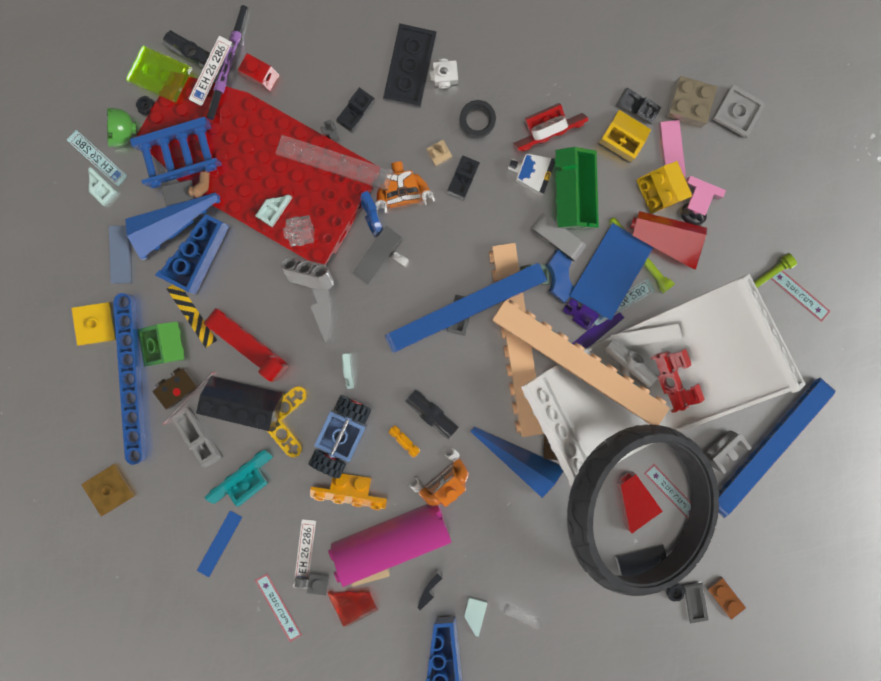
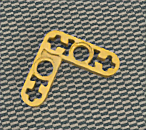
(295, 441)

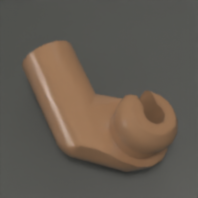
(202, 187)

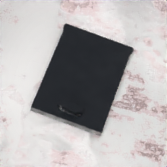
(641, 560)

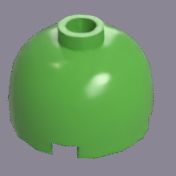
(119, 127)

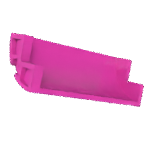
(389, 544)

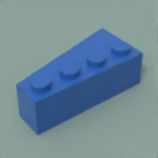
(193, 258)
(444, 654)

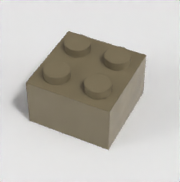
(691, 101)

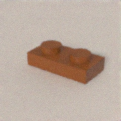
(726, 598)

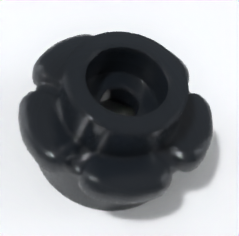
(140, 105)
(675, 597)

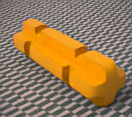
(404, 441)

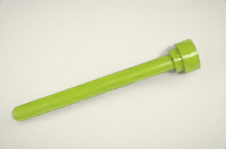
(786, 262)
(663, 282)

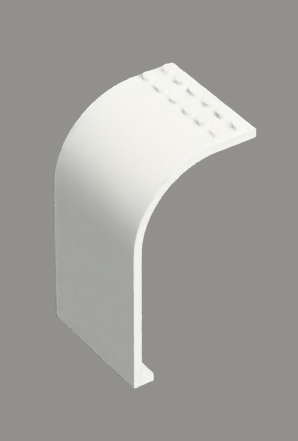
(732, 355)

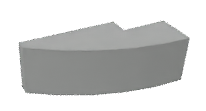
(323, 312)
(196, 438)

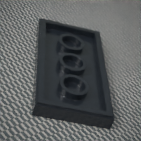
(409, 65)

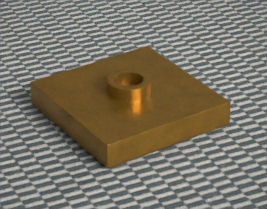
(108, 490)

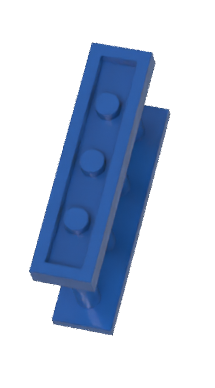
(179, 132)

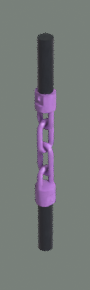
(219, 87)

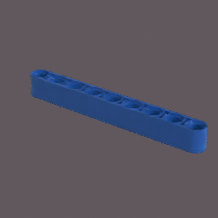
(466, 307)
(125, 387)
(773, 445)

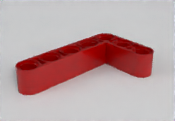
(270, 364)

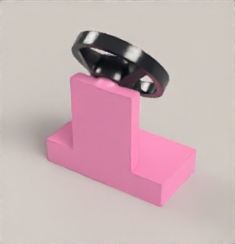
(700, 200)

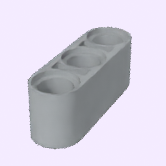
(558, 237)
(307, 273)

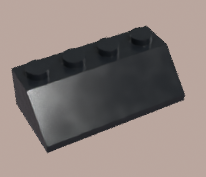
(240, 403)

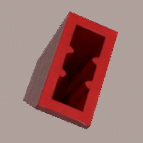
(636, 502)

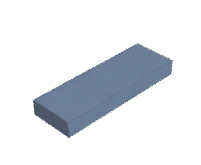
(119, 255)

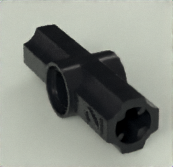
(182, 46)
(431, 414)

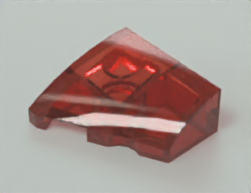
(352, 605)

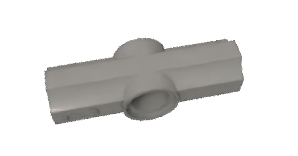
(631, 364)

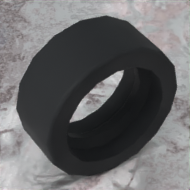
(482, 105)

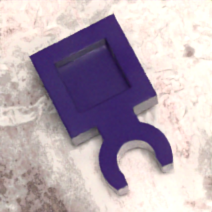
(582, 315)

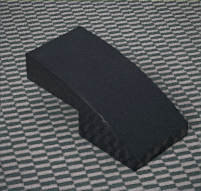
(638, 106)
(355, 110)
(463, 177)
(426, 593)

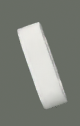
(549, 127)

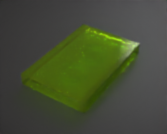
(159, 74)

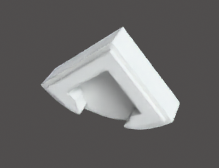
(399, 258)

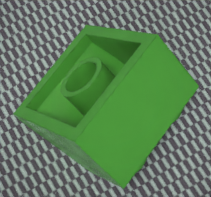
(161, 344)

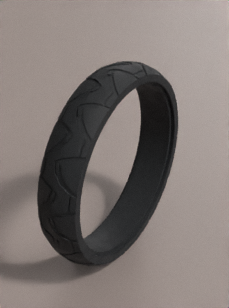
(697, 532)

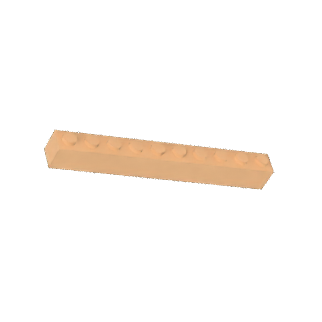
(520, 355)
(581, 364)

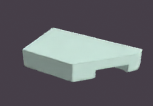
(100, 187)
(272, 209)
(347, 370)
(475, 613)

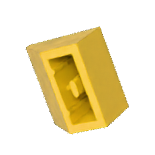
(625, 136)
(664, 187)

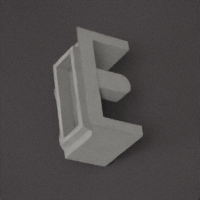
(724, 447)

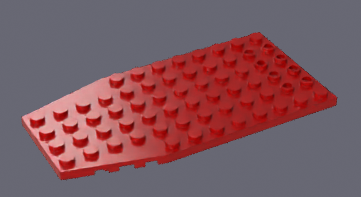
(246, 144)

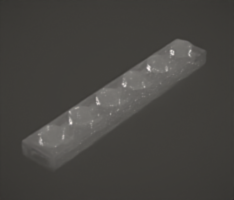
(334, 162)

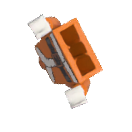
(403, 189)
(447, 485)

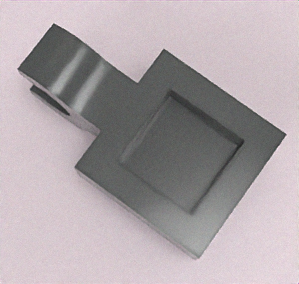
(330, 130)
(315, 583)

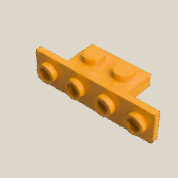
(349, 490)

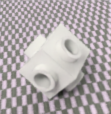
(450, 76)

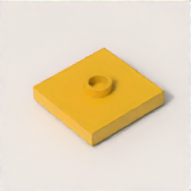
(94, 323)

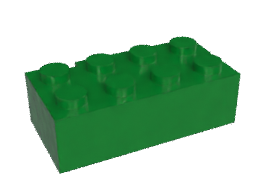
(577, 188)

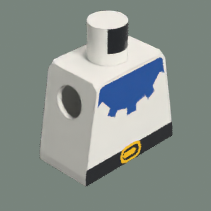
(533, 172)

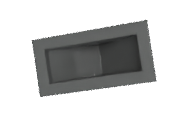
(177, 193)

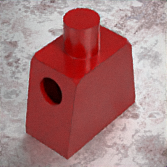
(257, 72)

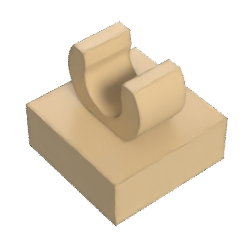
(439, 152)

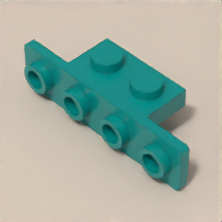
(243, 482)

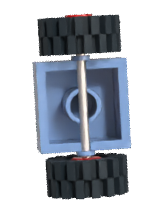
(339, 436)

